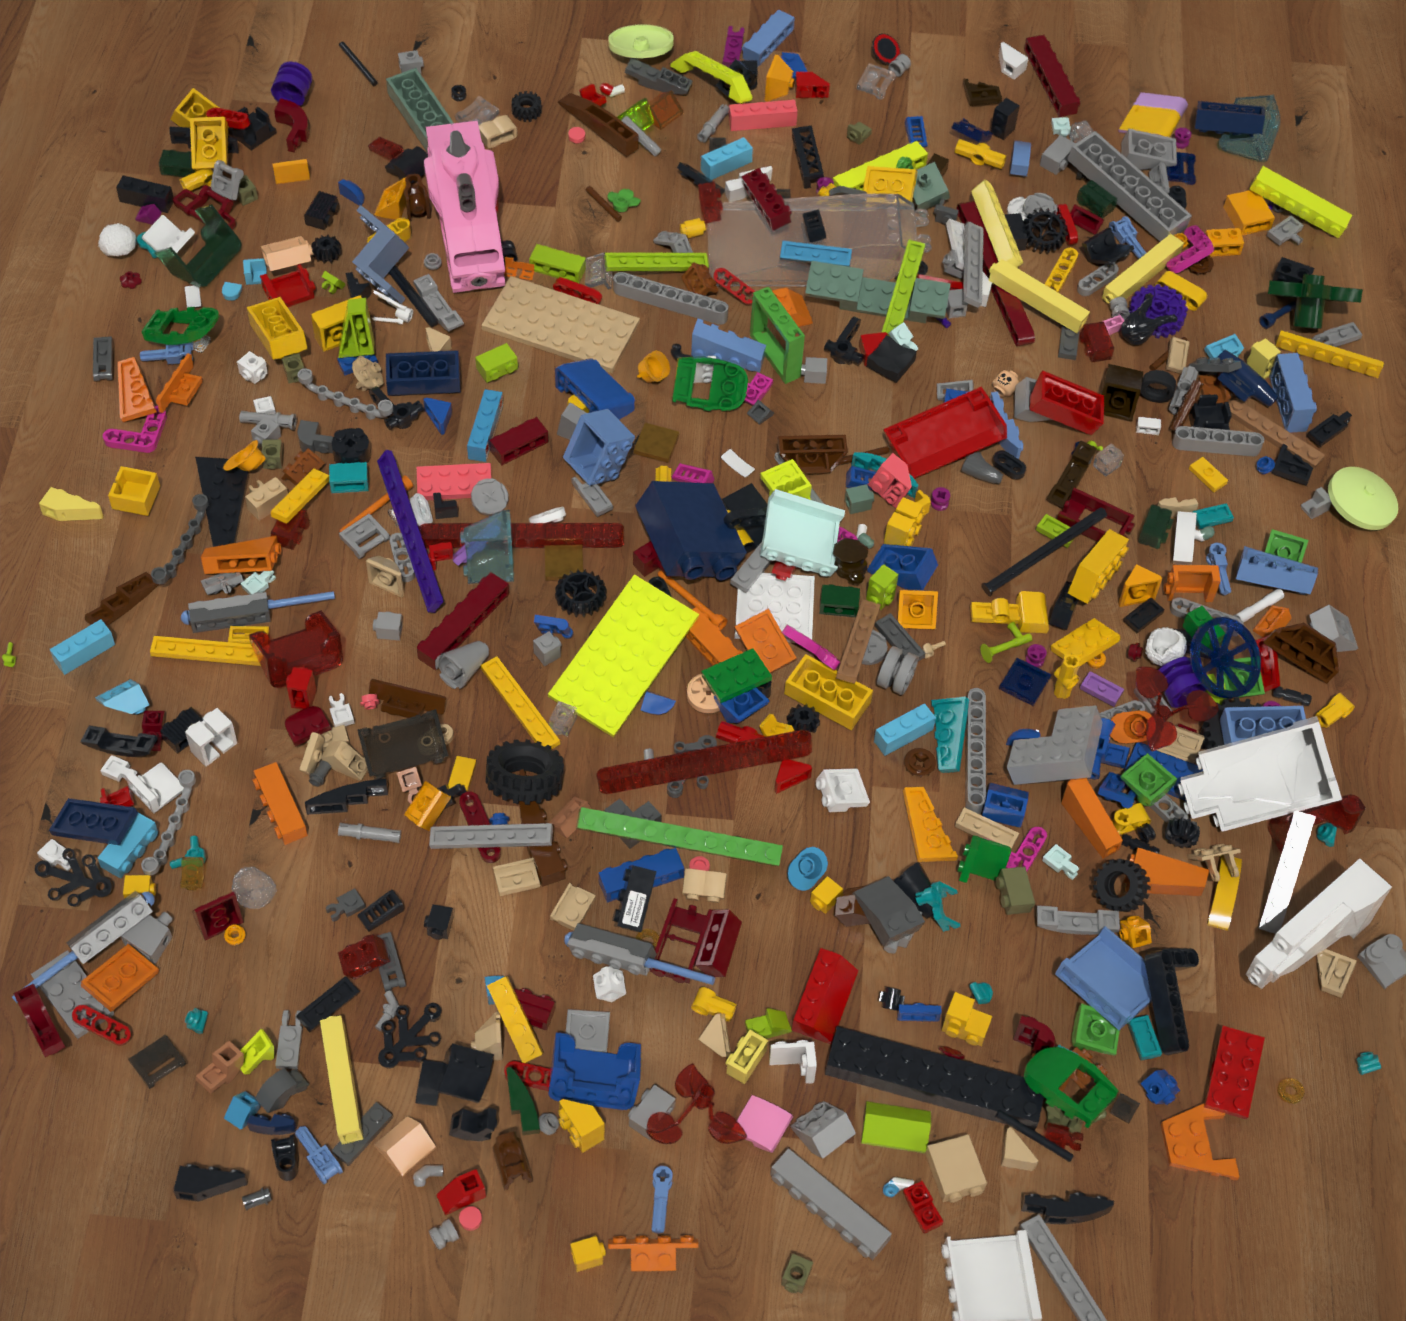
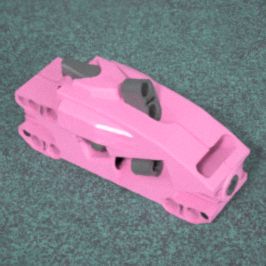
(465, 192)

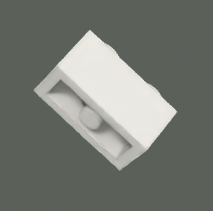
(1148, 425)

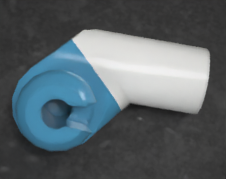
(895, 1185)

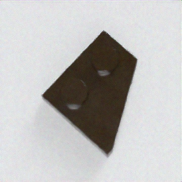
(982, 93)

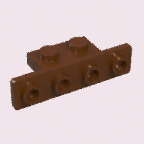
(405, 700)

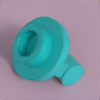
(1327, 834)
(982, 992)
(196, 1020)
(1368, 1063)

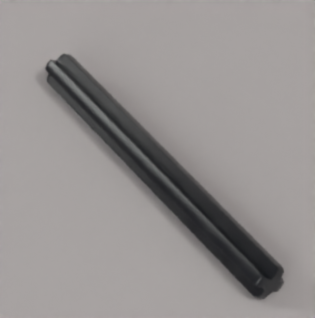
(413, 296)

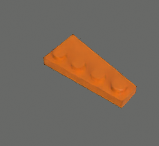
(133, 391)

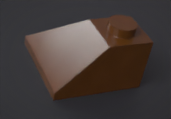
(849, 910)

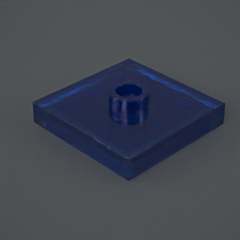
(1025, 681)

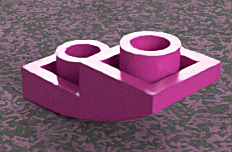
(758, 388)

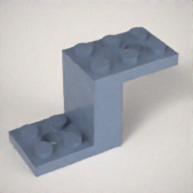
(380, 255)

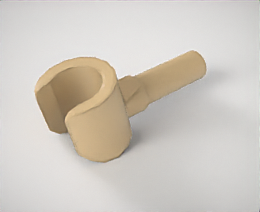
(928, 648)

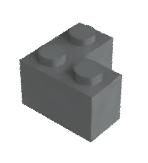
(646, 812)

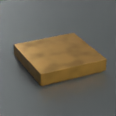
(656, 442)
(562, 559)

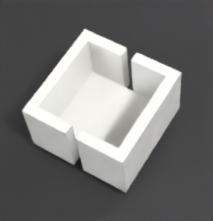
(213, 728)

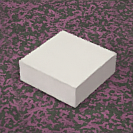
(264, 405)

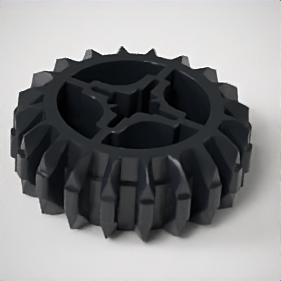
(1056, 238)
(583, 598)

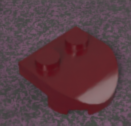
(304, 722)
(1034, 1034)

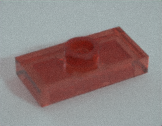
(385, 148)

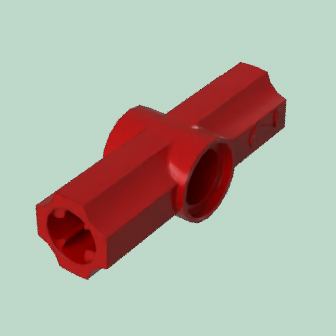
(732, 733)

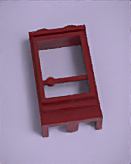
(1080, 501)
(686, 920)

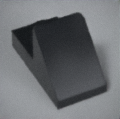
(356, 289)

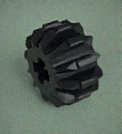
(326, 248)
(803, 718)
(1182, 832)

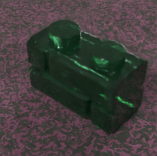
(176, 163)
(1096, 199)
(1155, 527)

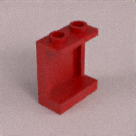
(292, 287)

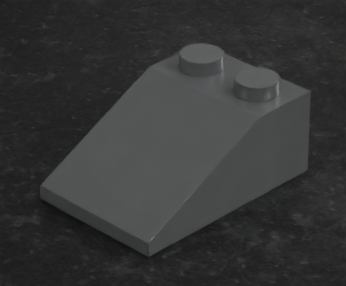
(889, 910)

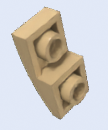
(1175, 506)

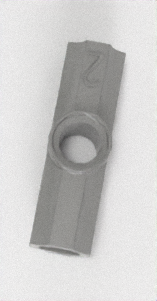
(1188, 375)

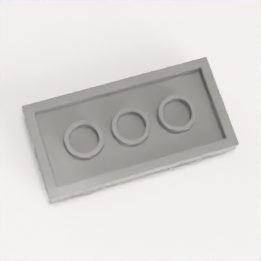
(66, 993)

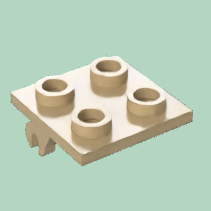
(1218, 850)

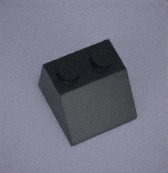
(465, 1073)

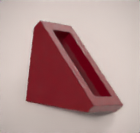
(1086, 219)

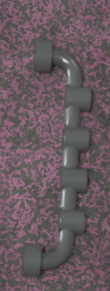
(162, 575)

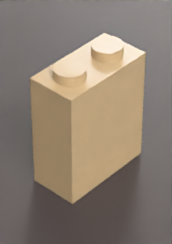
(956, 1169)

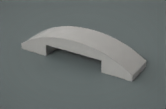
(433, 299)
(1077, 922)

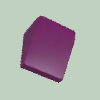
(148, 214)

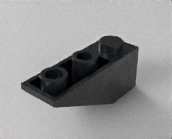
(1064, 608)
(200, 1184)

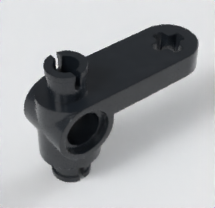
(842, 349)
(402, 413)

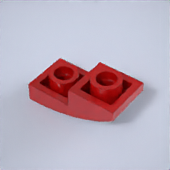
(783, 571)
(922, 1207)

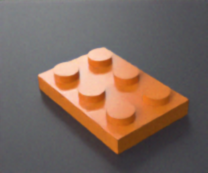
(767, 640)
(119, 977)

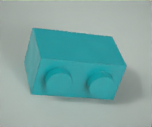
(348, 477)

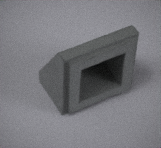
(760, 412)

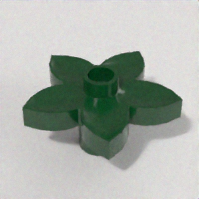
(1311, 298)

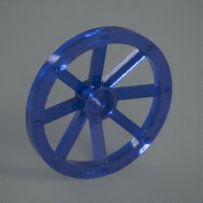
(1223, 658)

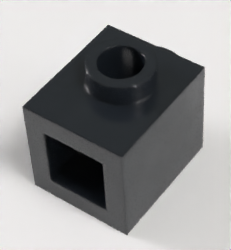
(439, 922)

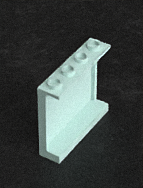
(801, 532)

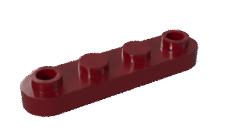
(474, 816)

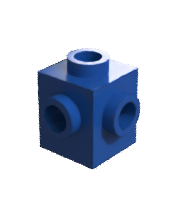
(1161, 1087)

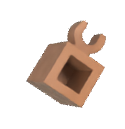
(409, 780)

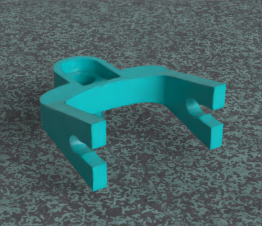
(933, 896)

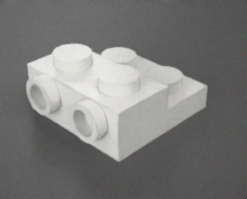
(842, 789)

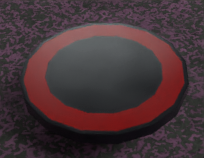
(885, 48)

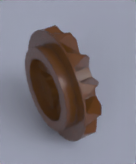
(1207, 266)
(921, 755)

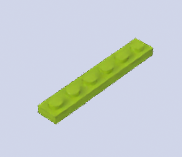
(653, 261)
(904, 285)

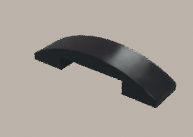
(118, 744)

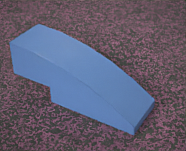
(1020, 158)

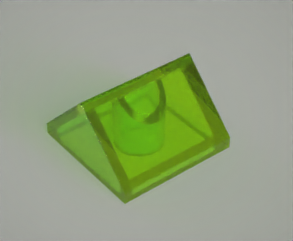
(639, 114)

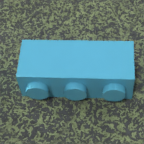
(726, 158)
(82, 647)
(904, 729)
(120, 858)

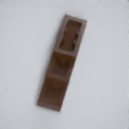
(123, 600)

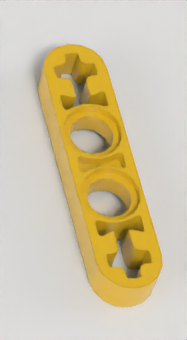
(1062, 274)

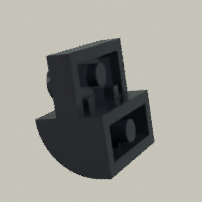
(409, 162)

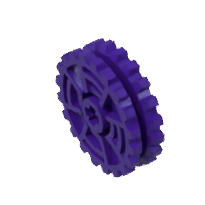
(1163, 303)

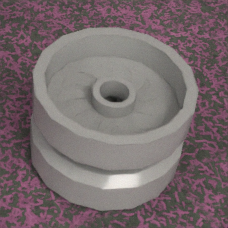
(897, 670)

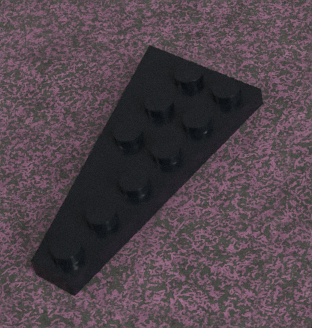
(225, 497)

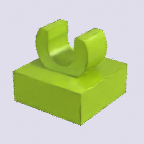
(333, 281)

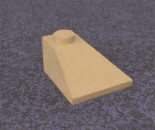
(385, 575)

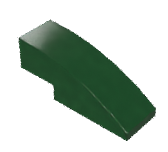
(522, 1103)

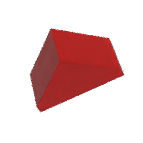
(869, 343)
(791, 774)

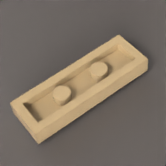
(986, 828)

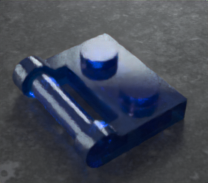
(972, 131)
(1176, 173)

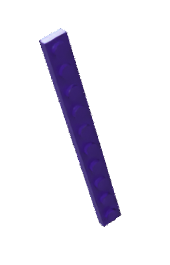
(410, 531)

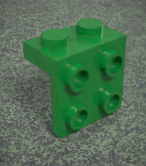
(983, 859)

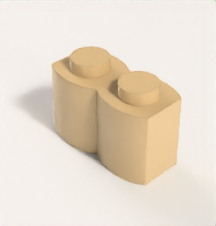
(497, 131)
(704, 884)

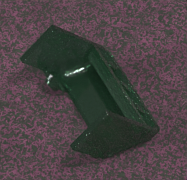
(219, 249)

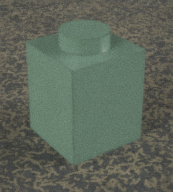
(859, 499)

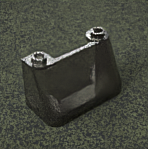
(402, 744)

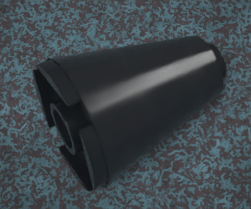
(914, 881)

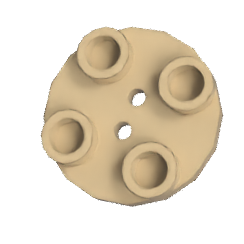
(367, 373)

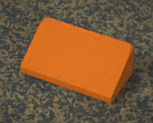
(1274, 618)

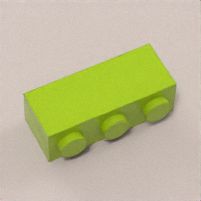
(557, 263)

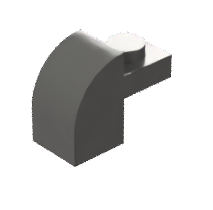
(310, 438)
(279, 1088)

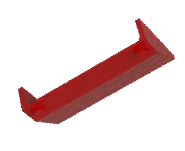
(946, 432)

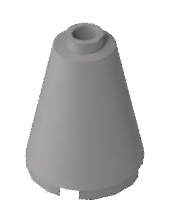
(461, 663)

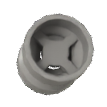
(900, 64)
(1119, 307)
(444, 1234)

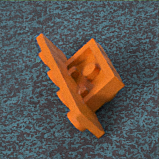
(181, 386)
(653, 1253)

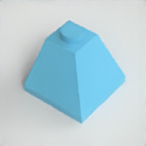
(125, 697)

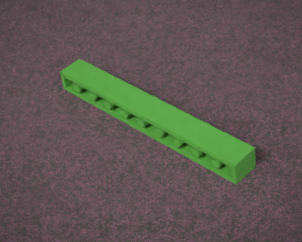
(679, 837)

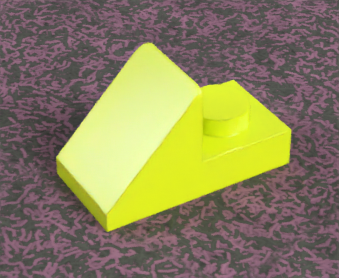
(256, 1051)

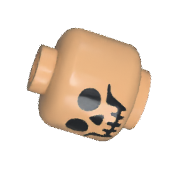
(1005, 383)

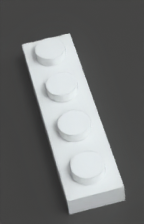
(957, 239)

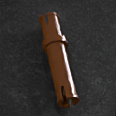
(1187, 404)

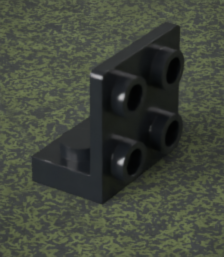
(1103, 248)

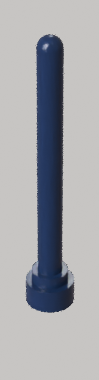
(1268, 319)

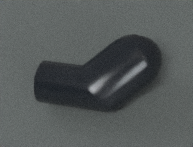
(676, 352)

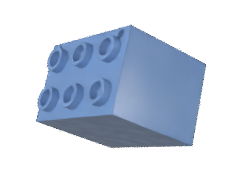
(598, 446)

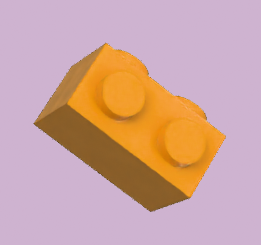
(1226, 241)

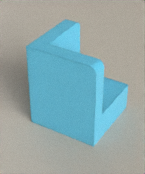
(253, 270)

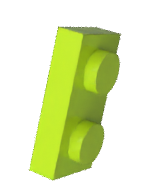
(1052, 528)

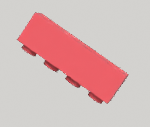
(762, 115)

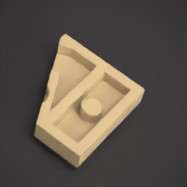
(1334, 971)

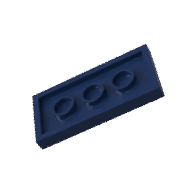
(93, 821)

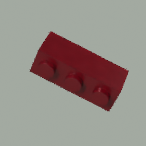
(518, 441)
(718, 943)

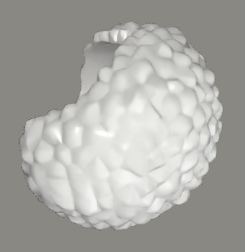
(117, 240)
(1165, 645)

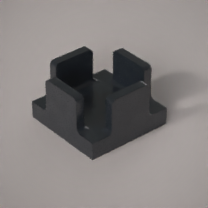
(257, 131)
(1210, 414)

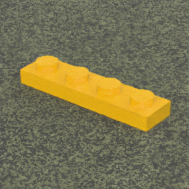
(300, 496)
(515, 1019)

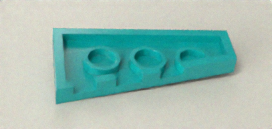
(950, 731)

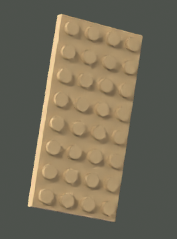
(560, 323)

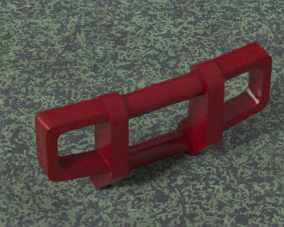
(201, 199)

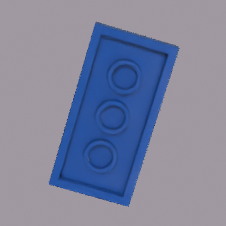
(1174, 765)

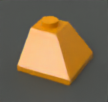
(778, 79)

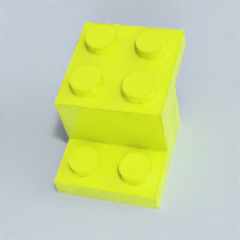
(787, 478)

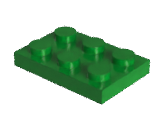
(736, 675)

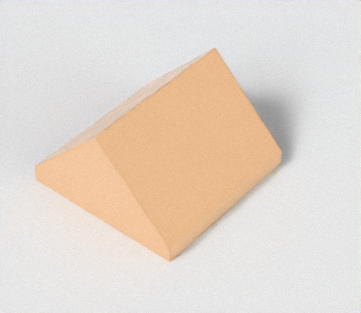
(405, 1145)

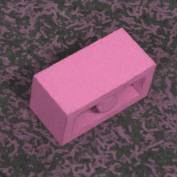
(1114, 324)

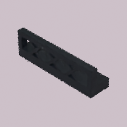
(802, 157)

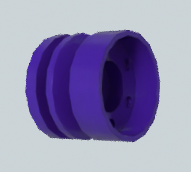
(292, 82)
(1180, 681)

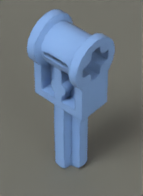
(1126, 233)
(172, 353)
(1218, 557)
(319, 1157)
(660, 1197)

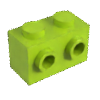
(496, 362)
(882, 586)

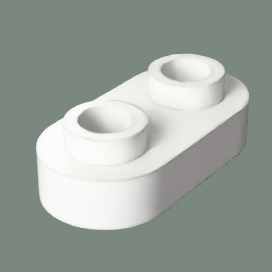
(421, 509)
(551, 515)

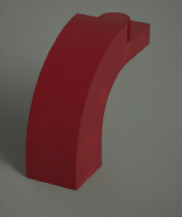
(294, 116)
(39, 1020)

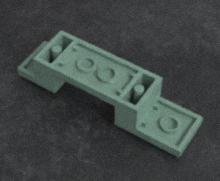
(874, 295)

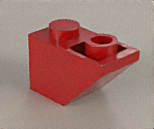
(810, 86)
(461, 1192)

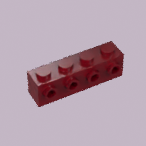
(766, 199)

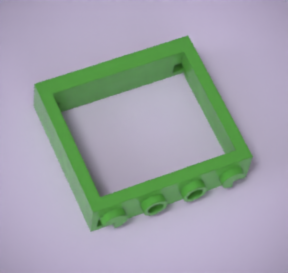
(785, 362)

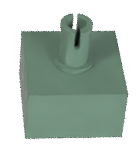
(929, 187)

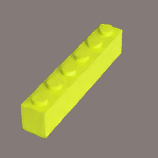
(856, 176)
(1300, 202)

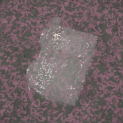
(596, 272)

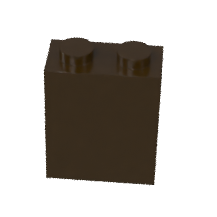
(1121, 391)

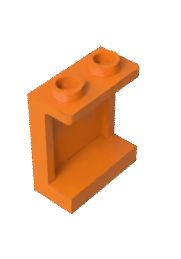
(1193, 580)

